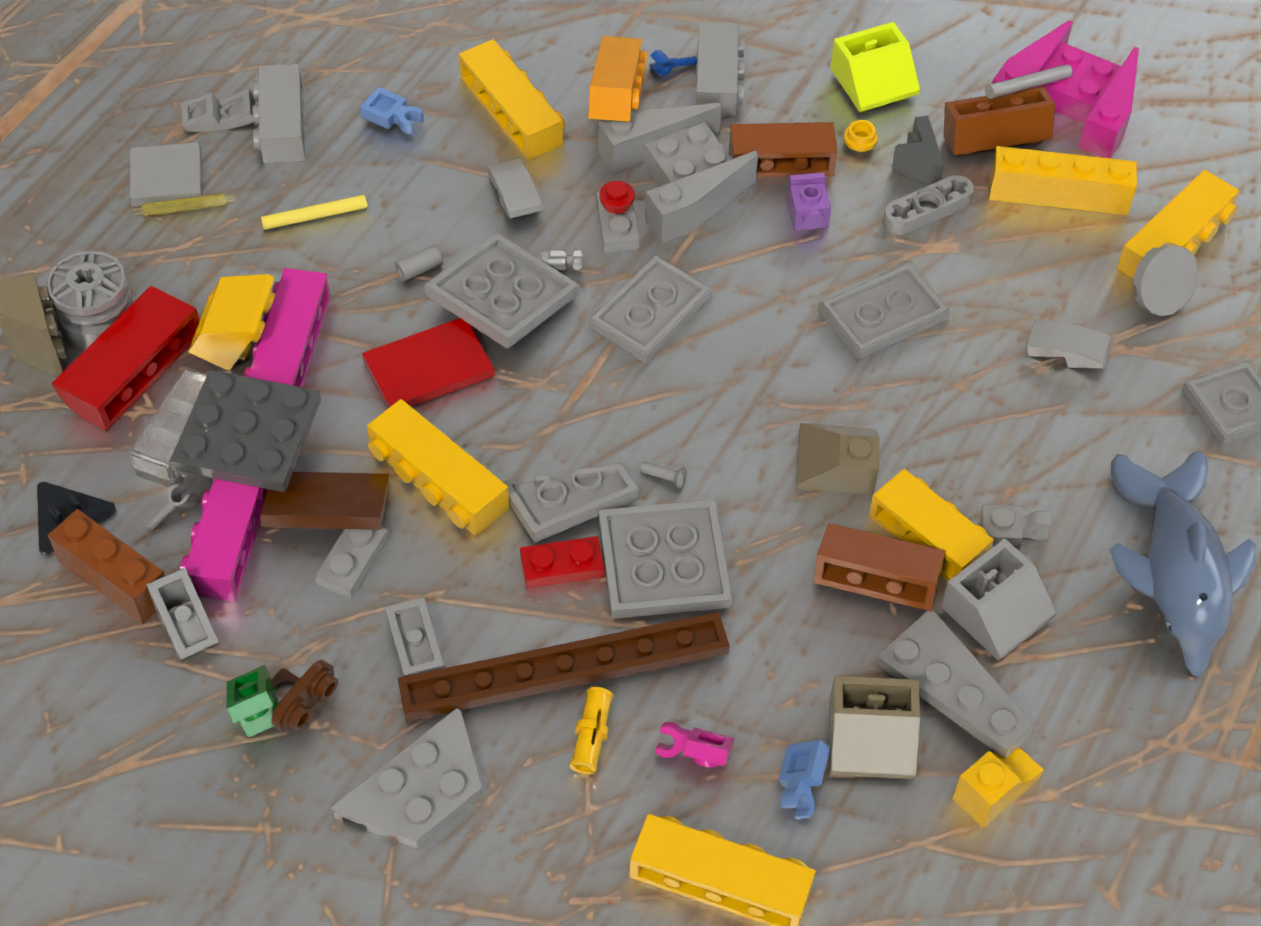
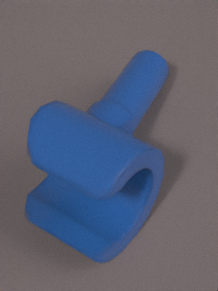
(664, 64)

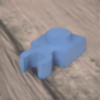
(389, 108)

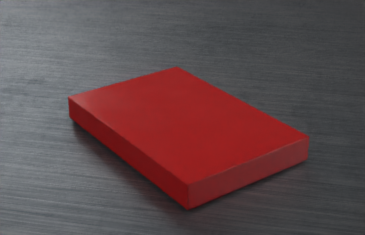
(428, 364)

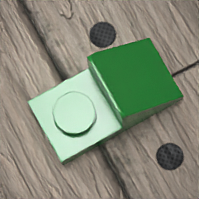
(252, 700)

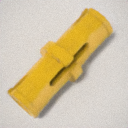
(591, 730)

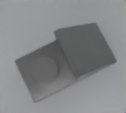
(920, 156)

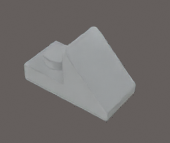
(182, 613)

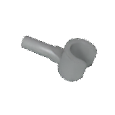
(174, 501)

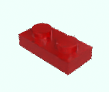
(562, 562)

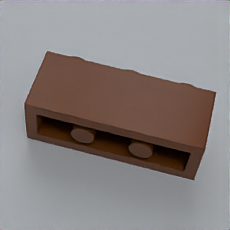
(999, 121)
(787, 147)
(106, 564)
(879, 566)

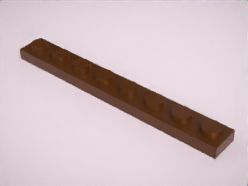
(562, 666)

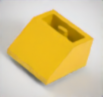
(232, 319)

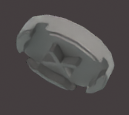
(1165, 279)

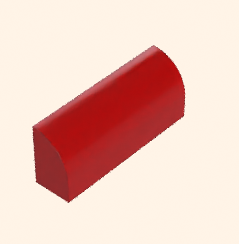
(127, 357)

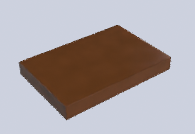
(328, 501)

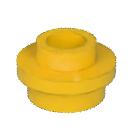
(861, 136)

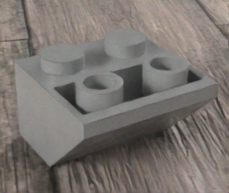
(999, 599)

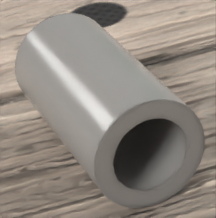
(418, 263)

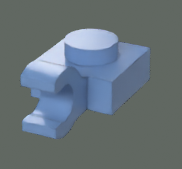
(802, 769)

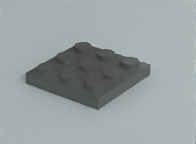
(246, 431)

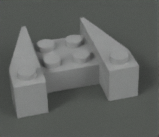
(684, 159)

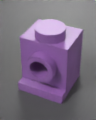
(808, 201)

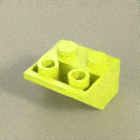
(875, 66)

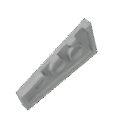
(956, 683)

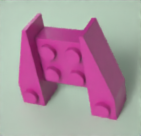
(1095, 94)

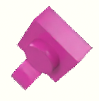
(703, 746)

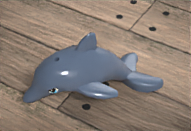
(1185, 558)

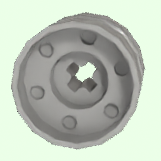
(87, 295)

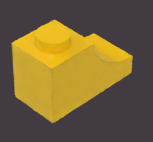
(995, 784)

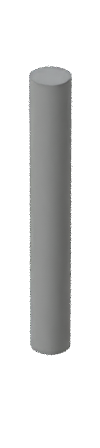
(1028, 81)

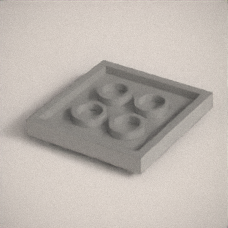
(501, 290)
(664, 559)

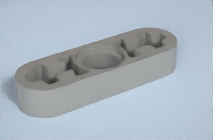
(920, 216)

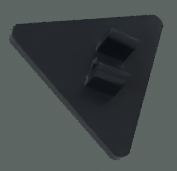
(58, 503)

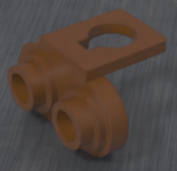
(296, 706)

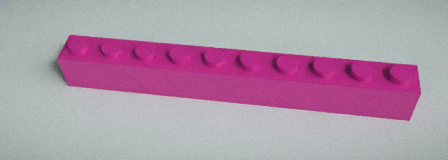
(231, 509)

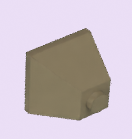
(837, 459)

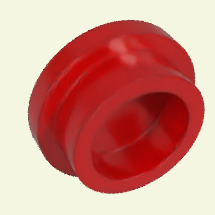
(616, 196)

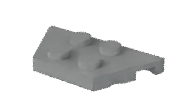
(418, 787)

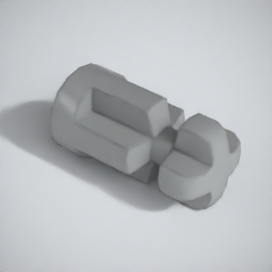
(559, 259)

